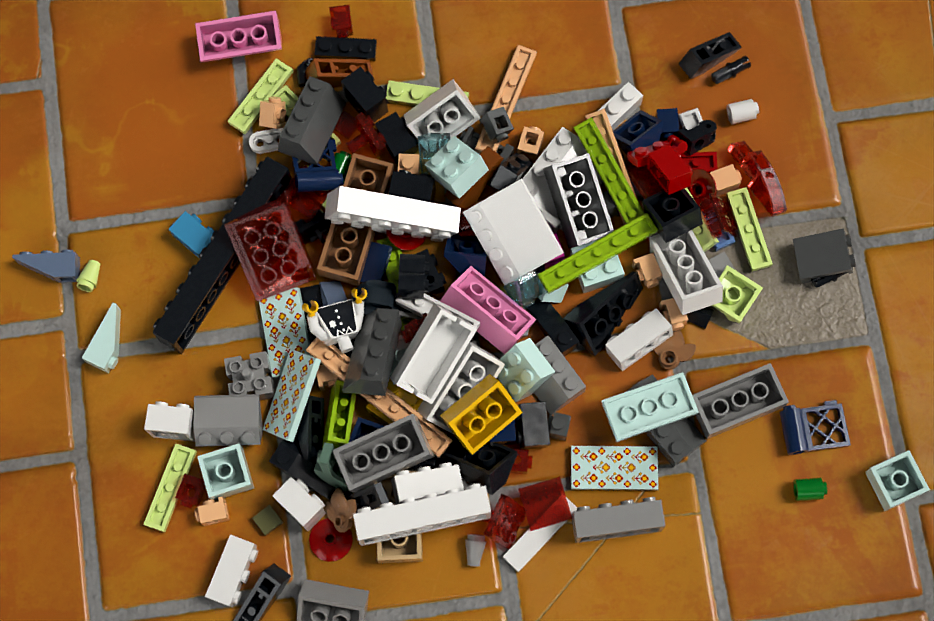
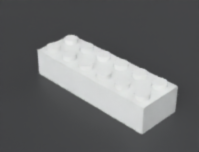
(392, 213)
(422, 515)

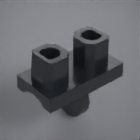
(315, 228)

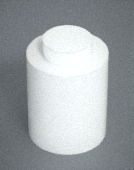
(742, 111)

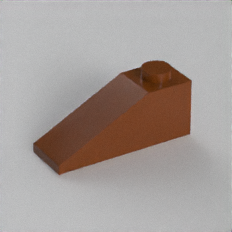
(335, 70)
(492, 160)

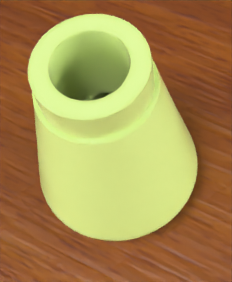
(89, 276)

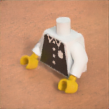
(337, 321)

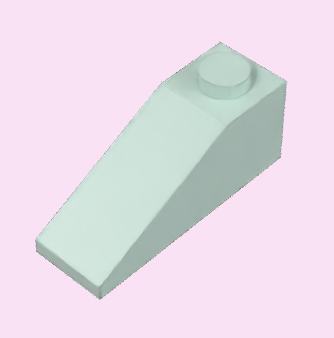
(104, 346)

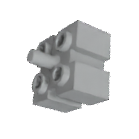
(250, 375)

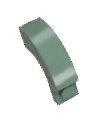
(329, 470)

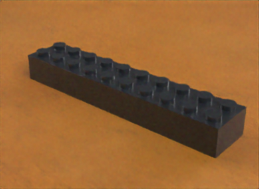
(216, 262)

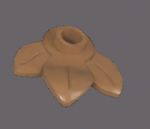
(675, 348)
(341, 511)

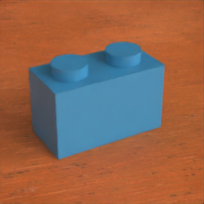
(191, 233)

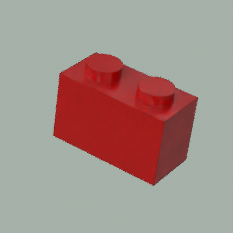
(669, 169)

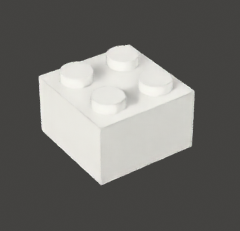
(170, 421)
(296, 501)

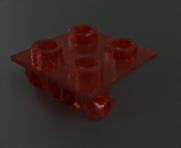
(306, 202)
(722, 221)
(545, 503)

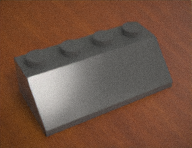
(311, 121)
(578, 200)
(373, 353)
(674, 439)

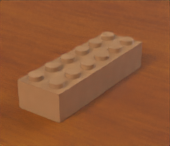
(348, 246)

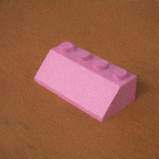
(238, 36)
(499, 316)

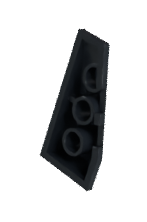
(600, 314)
(291, 461)
(487, 466)

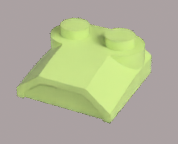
(738, 294)

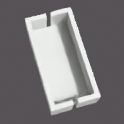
(433, 353)

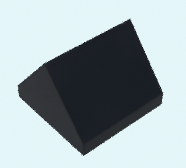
(700, 317)

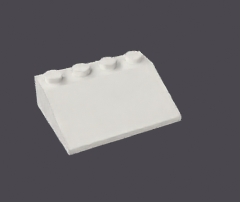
(561, 148)
(513, 232)

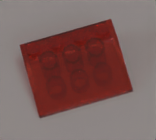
(271, 249)

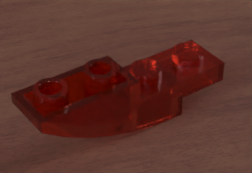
(763, 178)

